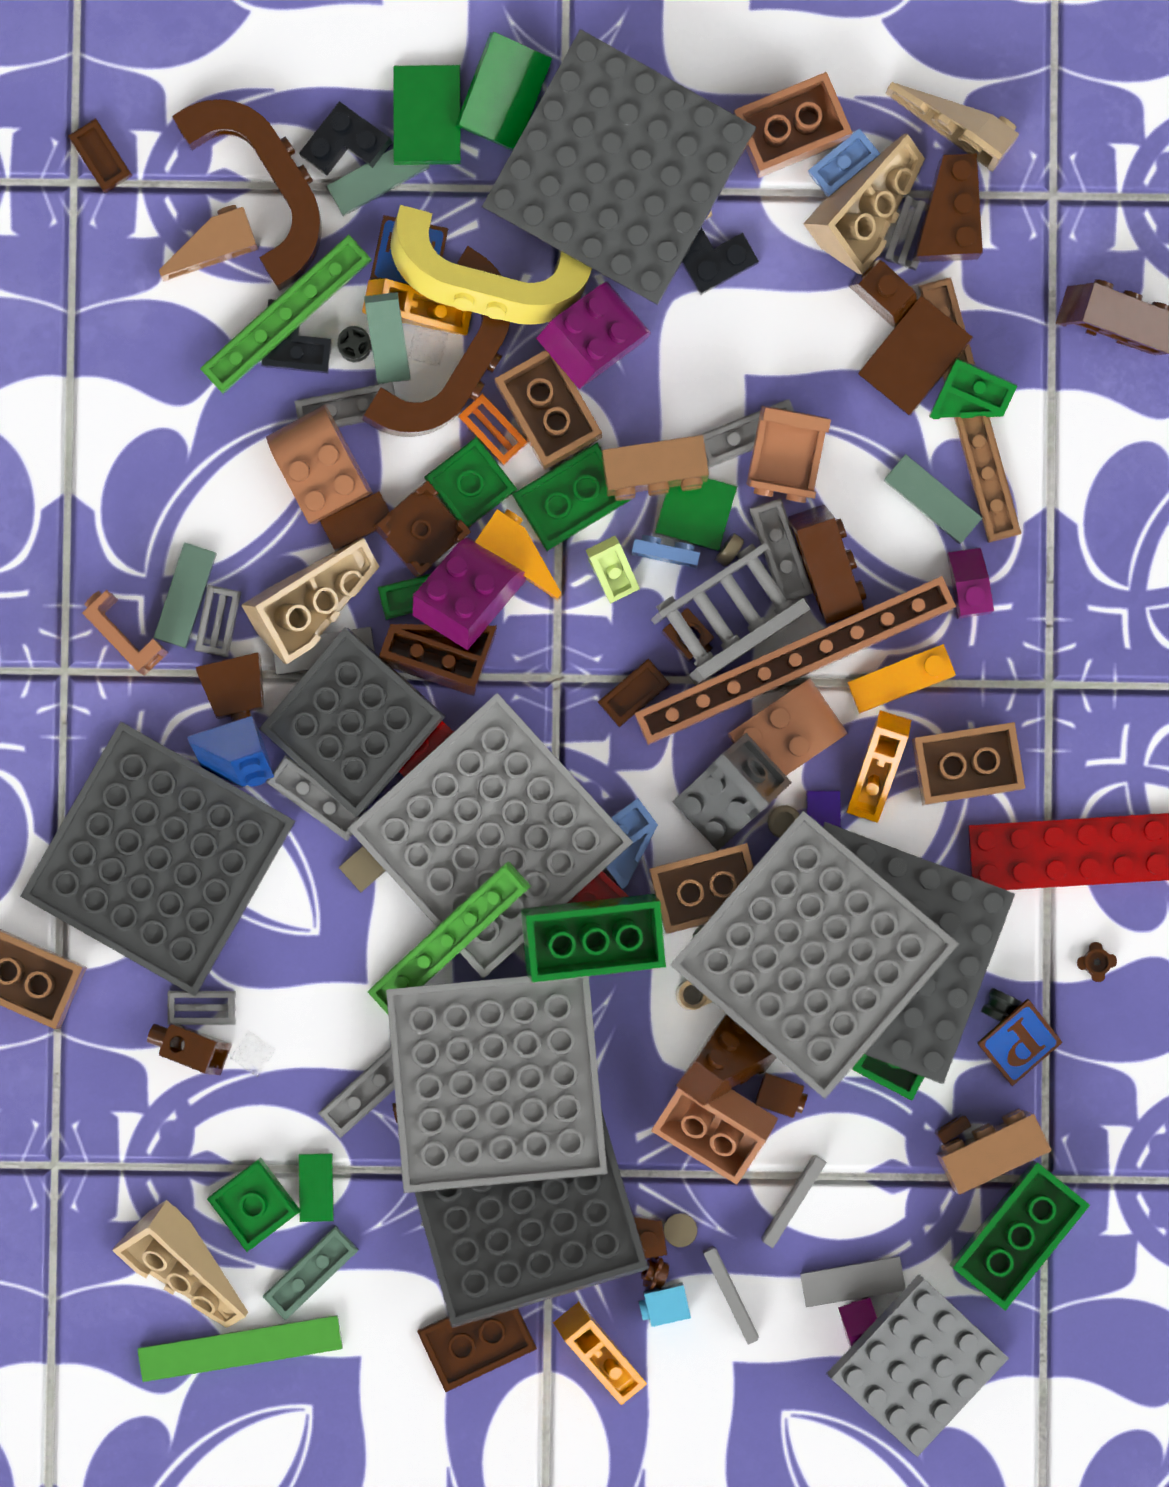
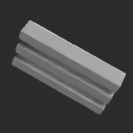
(920, 206)
(212, 649)
(230, 1007)

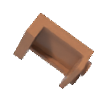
(787, 453)
(141, 660)

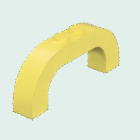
(479, 290)

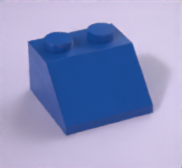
(234, 752)

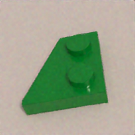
(972, 393)

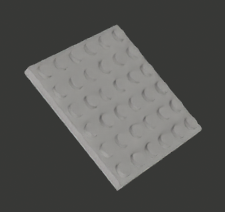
(484, 802)
(814, 954)
(495, 1082)

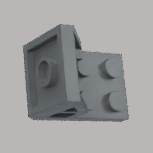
(732, 791)

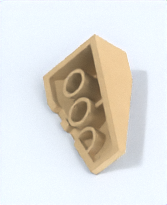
(962, 125)
(859, 213)
(303, 605)
(175, 1254)

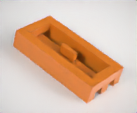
(512, 450)

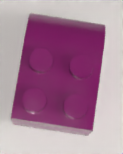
(593, 334)
(466, 592)

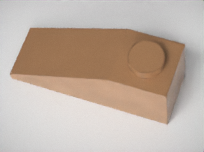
(216, 241)

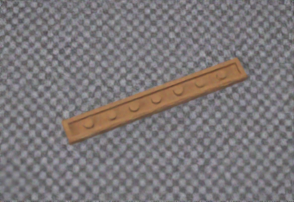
(978, 438)

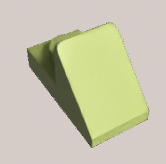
(612, 569)

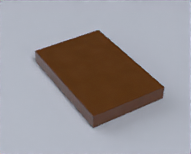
(915, 355)
(475, 1347)

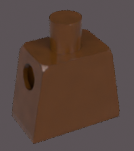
(885, 292)
(234, 686)
(199, 1051)

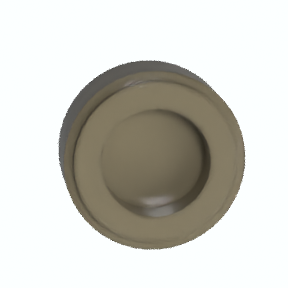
(729, 550)
(781, 819)
(680, 1230)

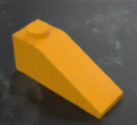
(420, 310)
(512, 542)
(901, 678)
(879, 766)
(599, 1353)

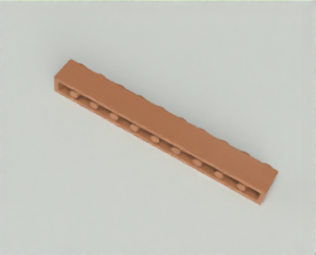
(794, 660)

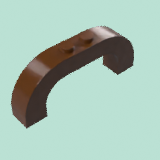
(226, 117)
(421, 418)

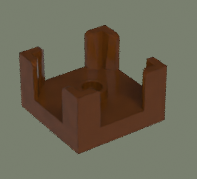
(421, 529)

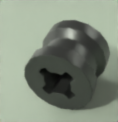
(352, 338)
(1000, 1005)

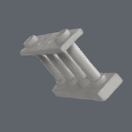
(732, 645)

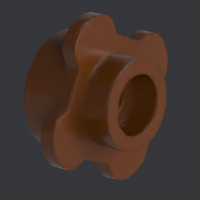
(1106, 962)
(656, 1274)

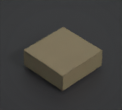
(362, 869)

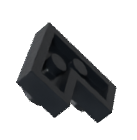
(343, 132)
(713, 266)
(300, 353)

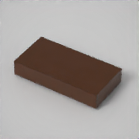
(100, 155)
(354, 521)
(633, 693)

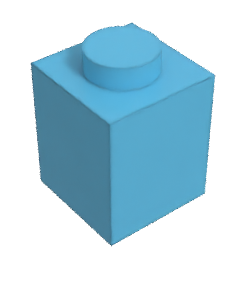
(665, 1305)

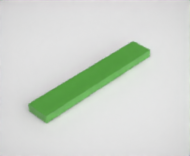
(285, 314)
(453, 933)
(240, 1348)

